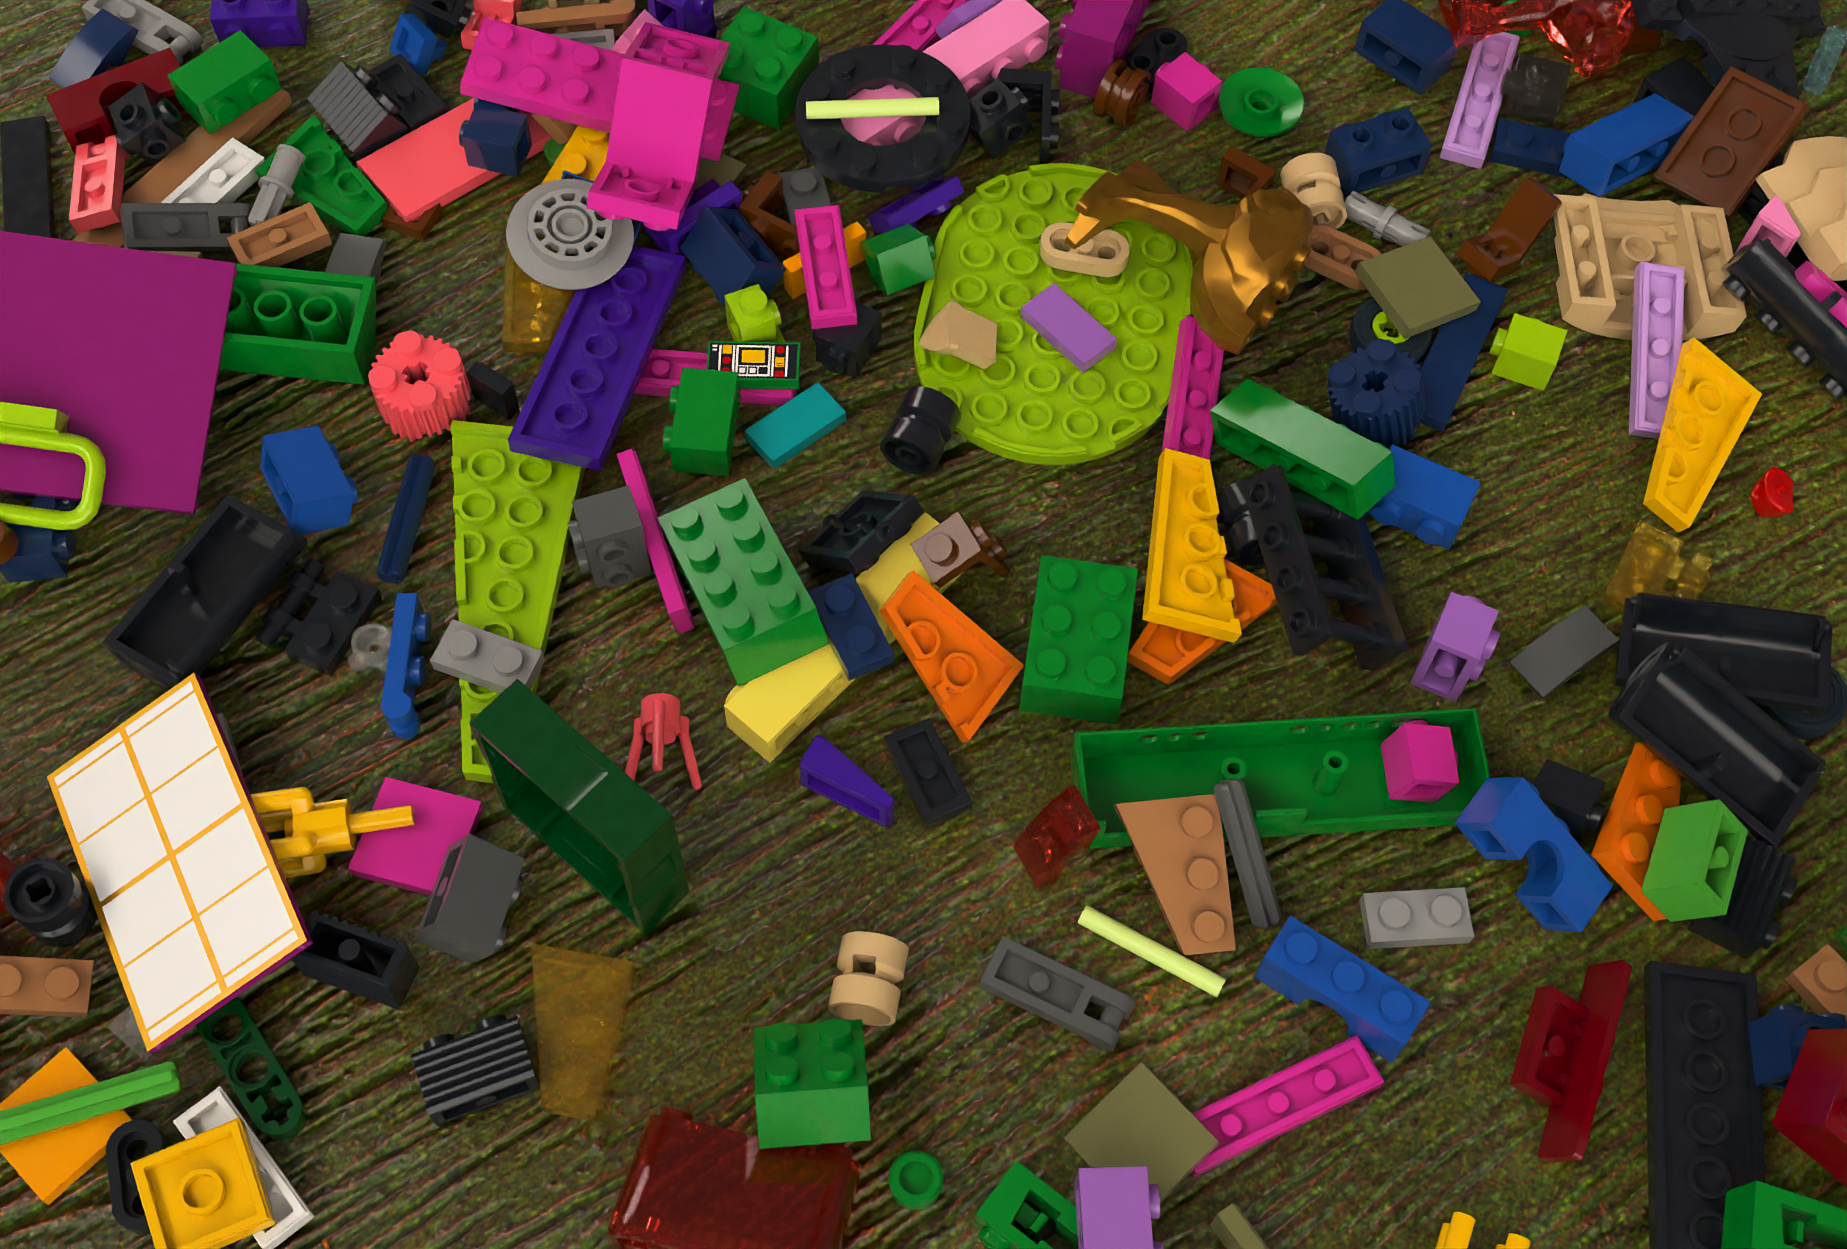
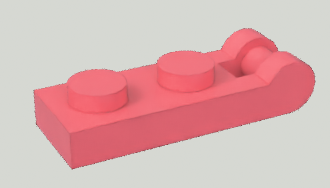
(97, 185)

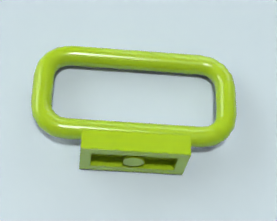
(48, 430)

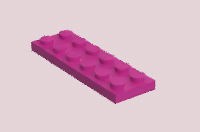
(565, 80)

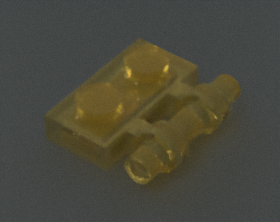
(1647, 564)

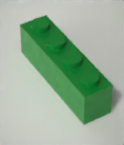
(1314, 451)

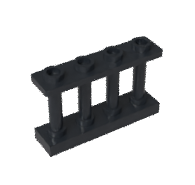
(1352, 564)

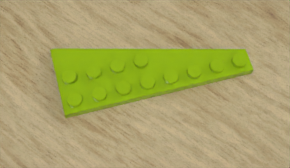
(506, 550)

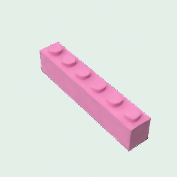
(976, 52)

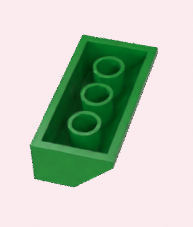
(301, 324)

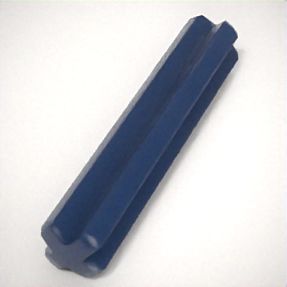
(406, 519)

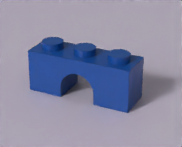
(1562, 879)
(1313, 967)

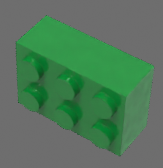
(1079, 640)

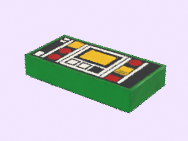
(758, 363)

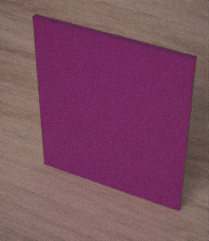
(122, 350)

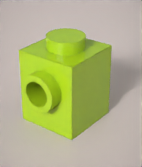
(1527, 351)

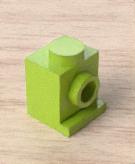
(752, 316)

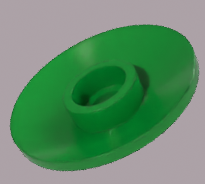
(1261, 102)

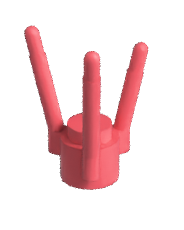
(660, 725)

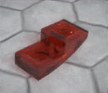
(1055, 836)

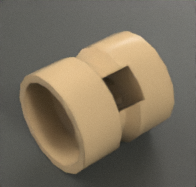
(1316, 184)
(870, 969)

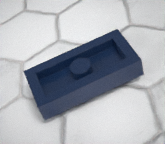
(1528, 147)
(851, 627)

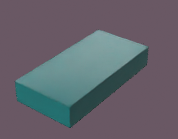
(795, 425)

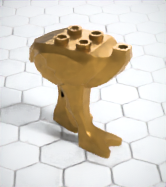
(1237, 251)

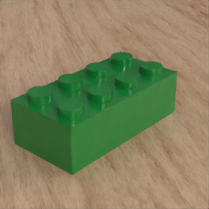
(743, 581)

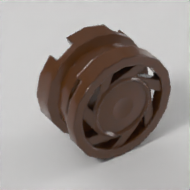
(1121, 93)

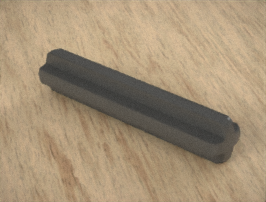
(1247, 852)

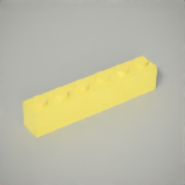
(785, 701)

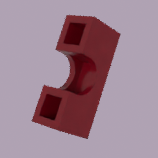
(84, 106)

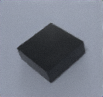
(493, 390)

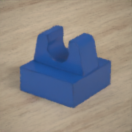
(416, 43)

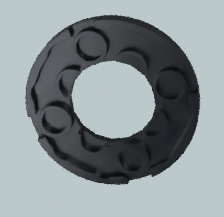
(873, 166)

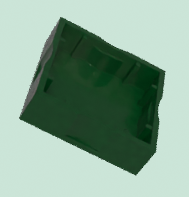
(582, 806)

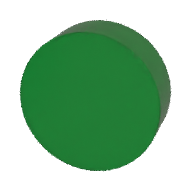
(915, 1180)

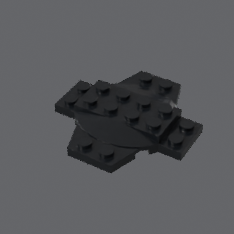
(1739, 33)

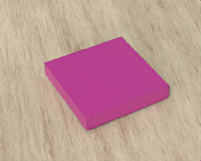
(414, 854)

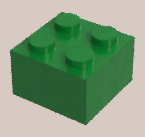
(768, 64)
(811, 1083)

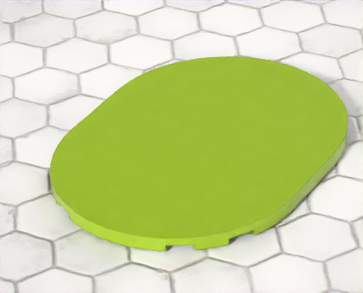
(1033, 398)

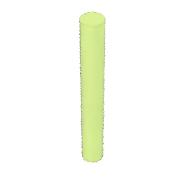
(872, 108)
(1151, 951)

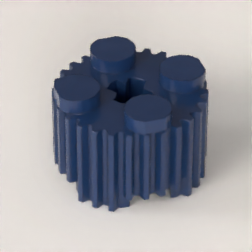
(1378, 393)

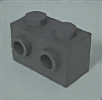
(609, 538)
(471, 899)

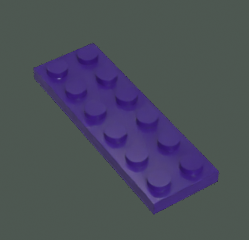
(597, 362)

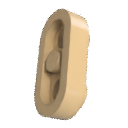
(1088, 256)

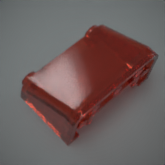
(720, 1191)

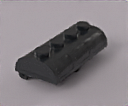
(1787, 306)
(204, 594)
(1762, 652)
(1718, 740)

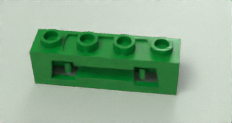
(1009, 1206)
(1776, 1218)

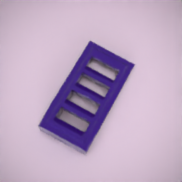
(840, 780)

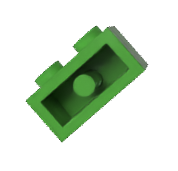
(1695, 861)

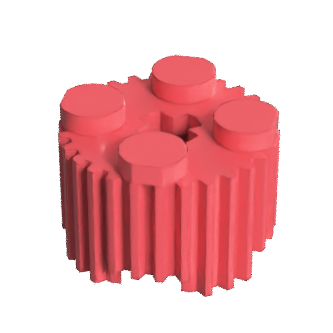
(420, 385)

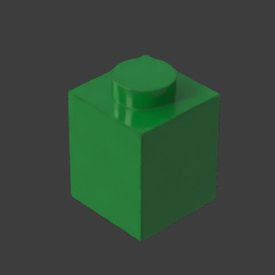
(899, 258)

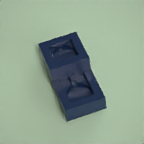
(99, 43)

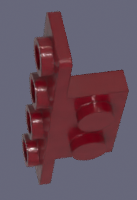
(1568, 1054)

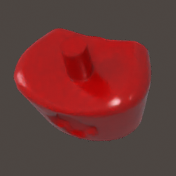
(1773, 494)

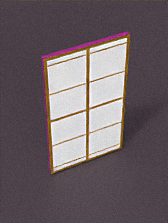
(177, 863)

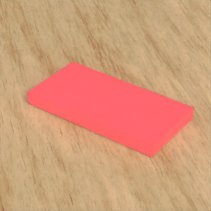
(431, 164)

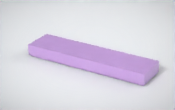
(1479, 100)
(1655, 344)

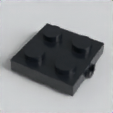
(861, 531)

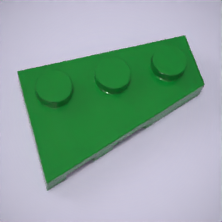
(331, 182)

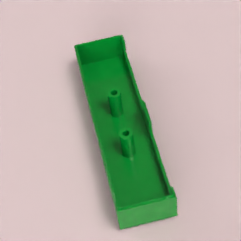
(1293, 777)

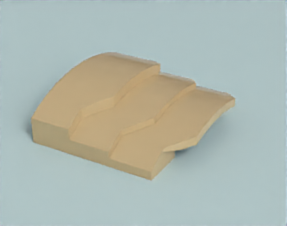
(1815, 194)
(1607, 238)

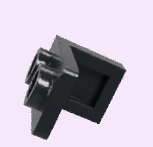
(1038, 90)

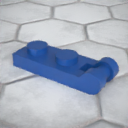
(405, 665)

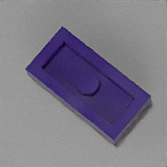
(927, 199)

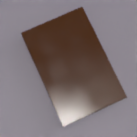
(1731, 142)

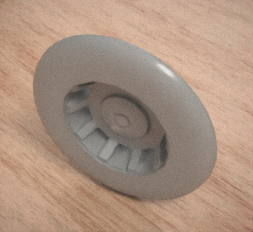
(561, 216)

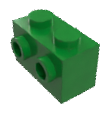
(224, 82)
(703, 421)

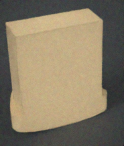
(962, 335)

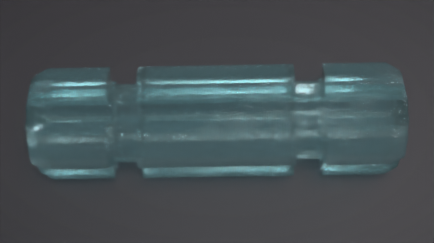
(1825, 60)

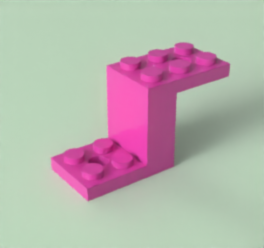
(658, 127)

